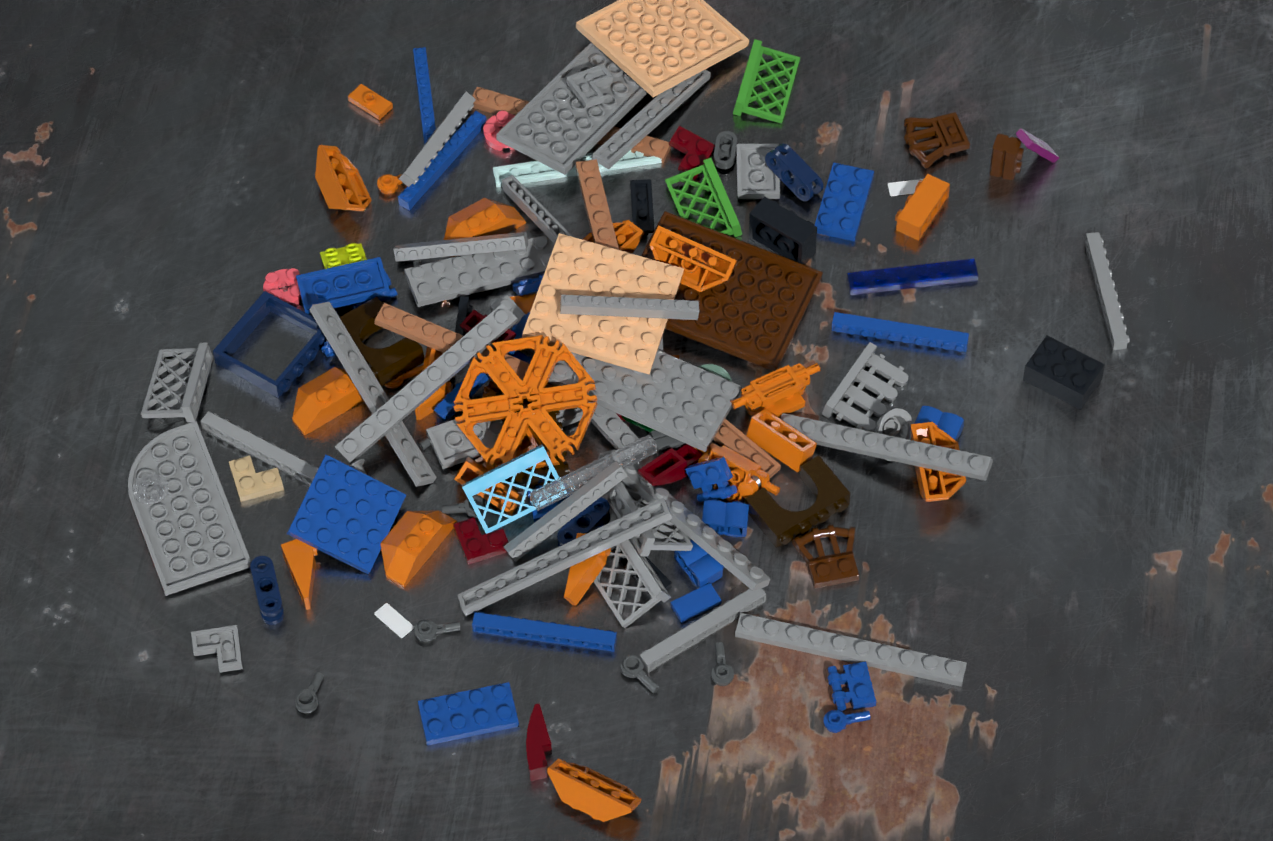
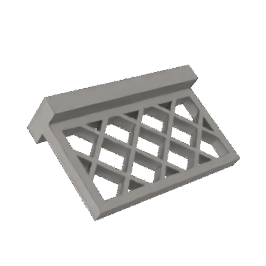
(194, 383)
(623, 504)
(646, 577)

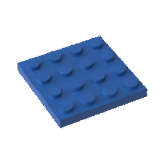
(346, 514)

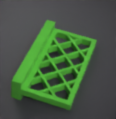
(751, 74)
(717, 191)

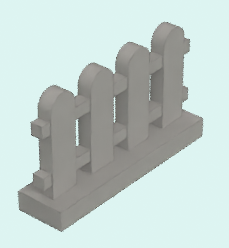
(872, 383)

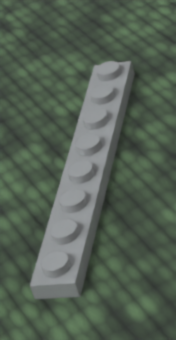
(647, 120)

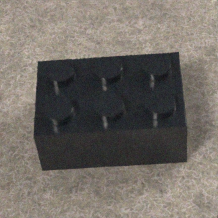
(782, 231)
(1063, 372)

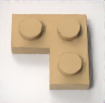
(252, 484)

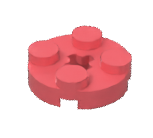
(493, 126)
(281, 278)

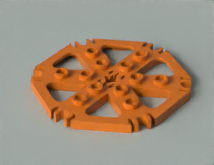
(515, 390)

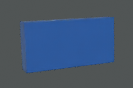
(695, 603)

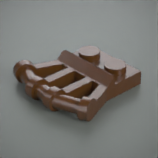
(948, 133)
(832, 568)

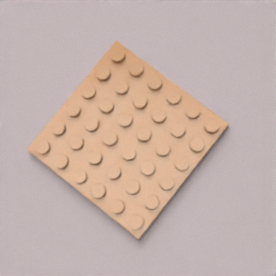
(662, 39)
(598, 270)

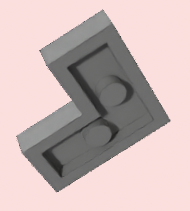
(586, 85)
(221, 641)

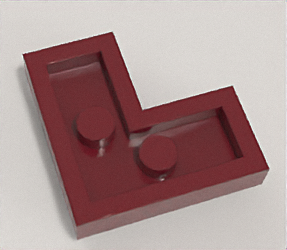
(693, 146)
(478, 546)

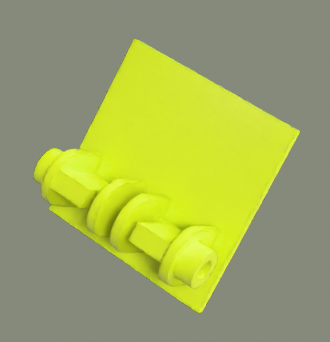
(341, 256)

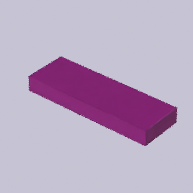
(1037, 145)

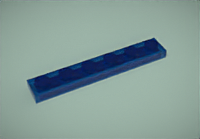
(912, 276)

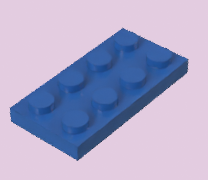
(844, 201)
(344, 284)
(468, 713)

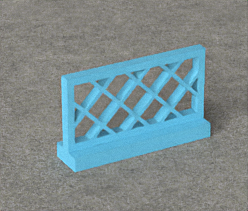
(499, 475)

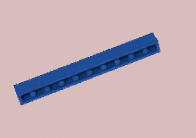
(424, 92)
(443, 160)
(900, 332)
(445, 408)
(544, 631)

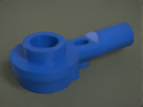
(836, 720)

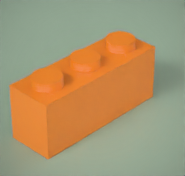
(922, 206)
(780, 440)

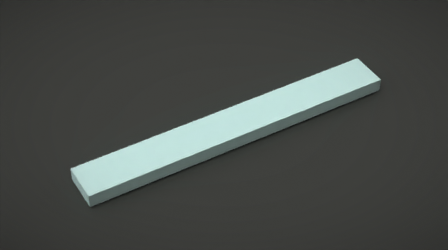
(537, 171)

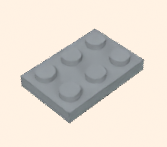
(754, 177)

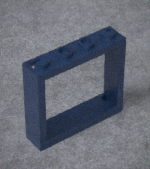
(247, 324)

